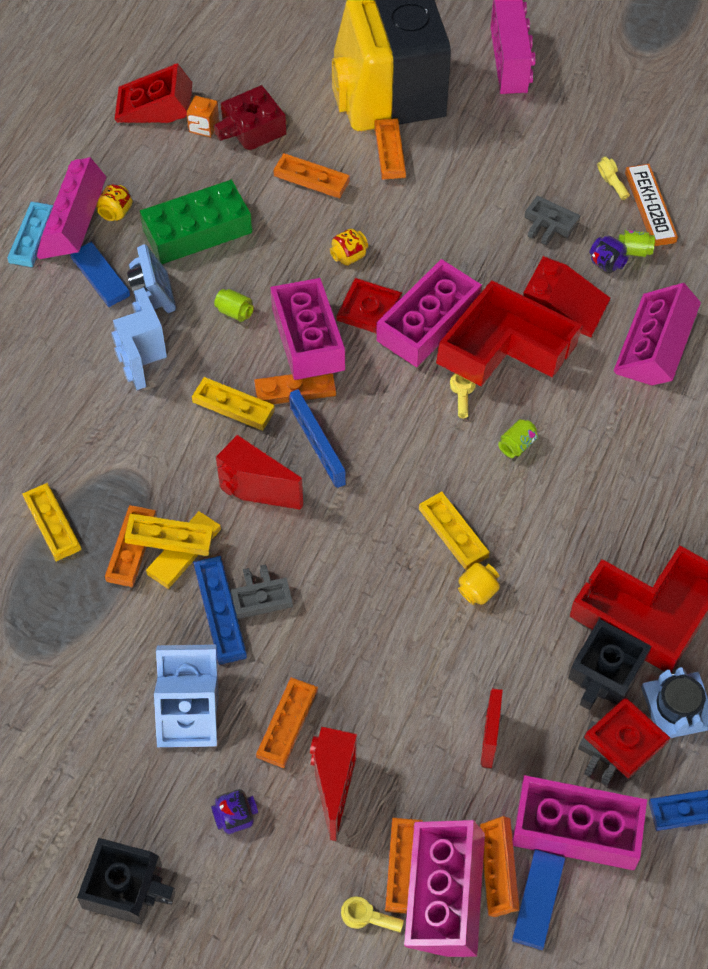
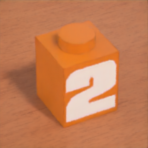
(202, 116)

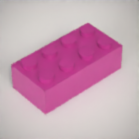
(512, 45)
(427, 312)
(307, 329)
(580, 822)

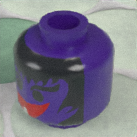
(609, 254)
(234, 811)

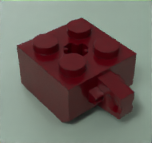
(251, 118)

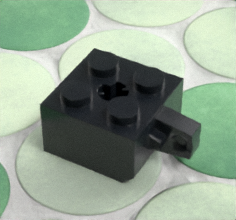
(608, 664)
(129, 899)

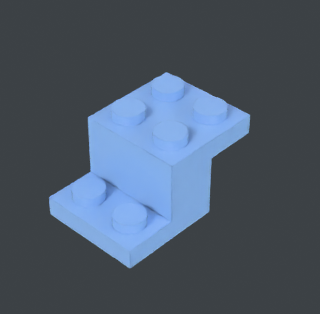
(138, 339)
(186, 696)

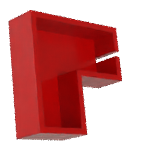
(503, 325)
(658, 615)

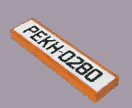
(651, 204)

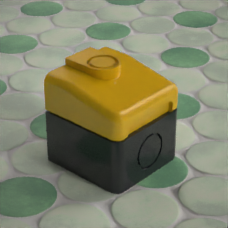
(391, 62)

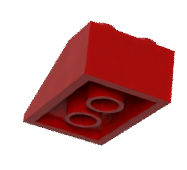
(155, 97)
(568, 294)
(257, 476)
(334, 762)

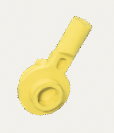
(607, 170)
(462, 388)
(358, 913)

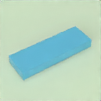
(29, 235)

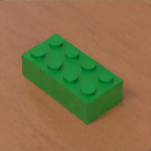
(196, 221)

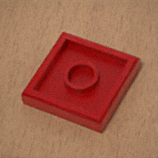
(366, 304)
(491, 728)
(627, 737)

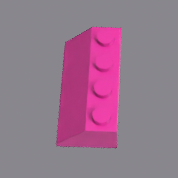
(72, 209)
(658, 335)
(445, 888)

